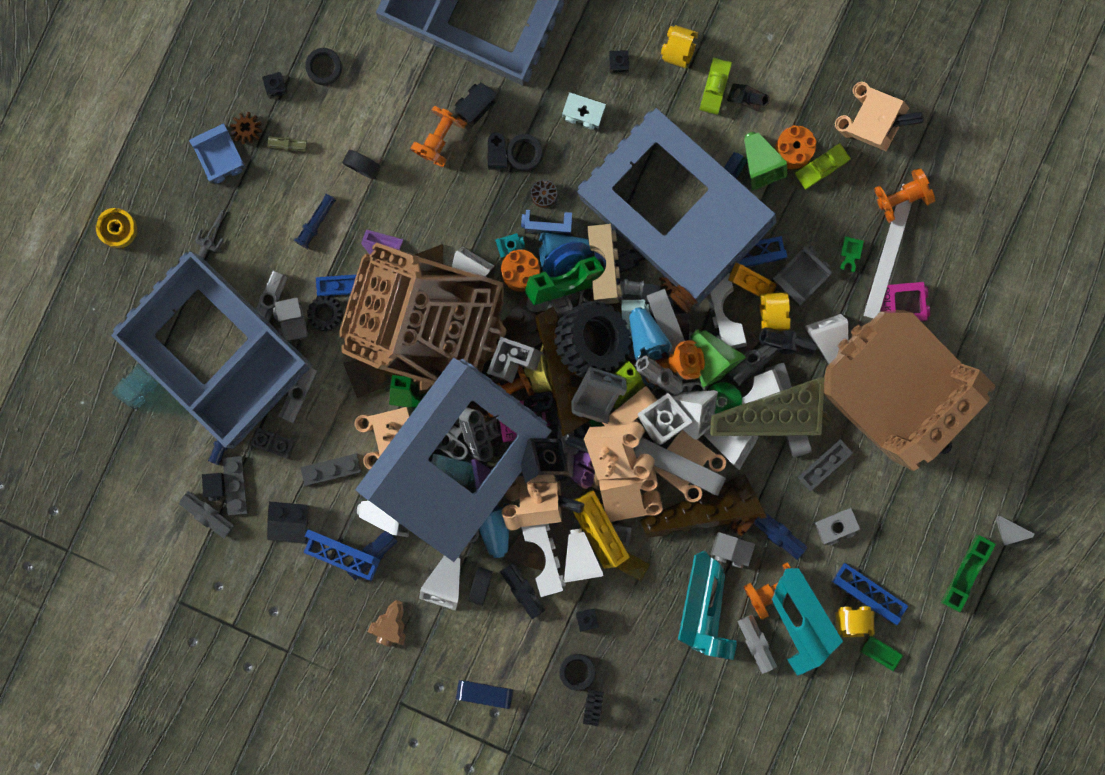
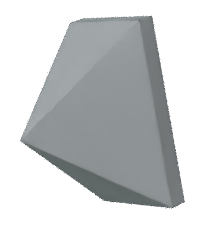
(1011, 532)

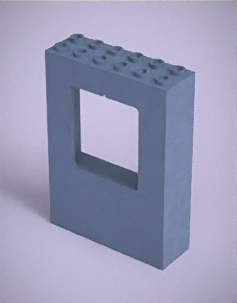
(430, 20)
(708, 237)
(245, 384)
(423, 495)

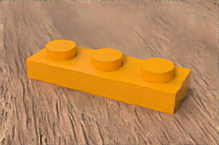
(751, 280)

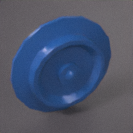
(565, 258)

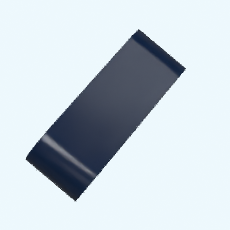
(484, 694)

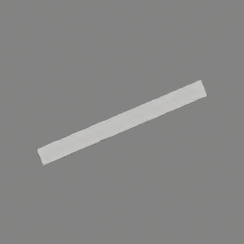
(887, 259)

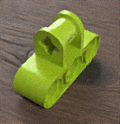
(715, 86)
(822, 166)

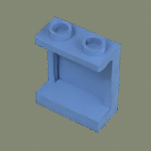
(217, 154)
(539, 227)

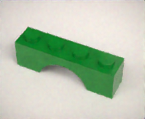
(543, 288)
(404, 392)
(967, 572)

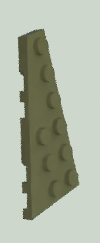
(779, 414)

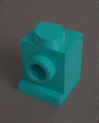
(502, 243)

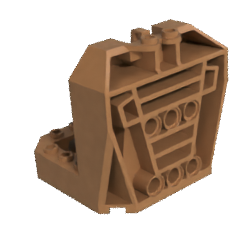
(420, 314)
(904, 387)

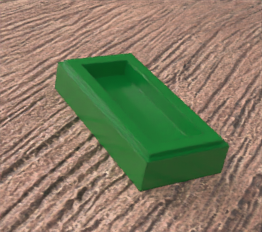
(881, 653)

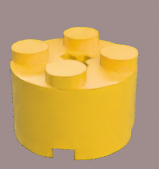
(679, 46)
(105, 227)
(775, 311)
(855, 622)

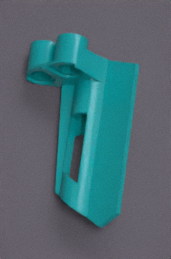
(700, 623)
(817, 634)

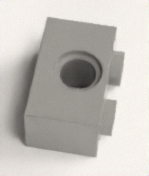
(825, 527)

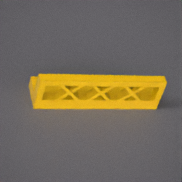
(600, 530)

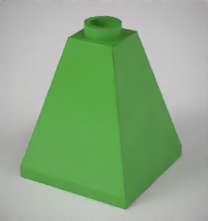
(763, 161)
(718, 357)

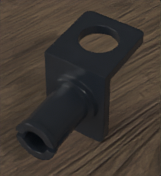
(748, 96)

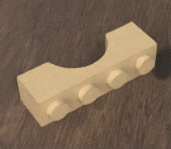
(601, 241)

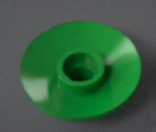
(729, 393)

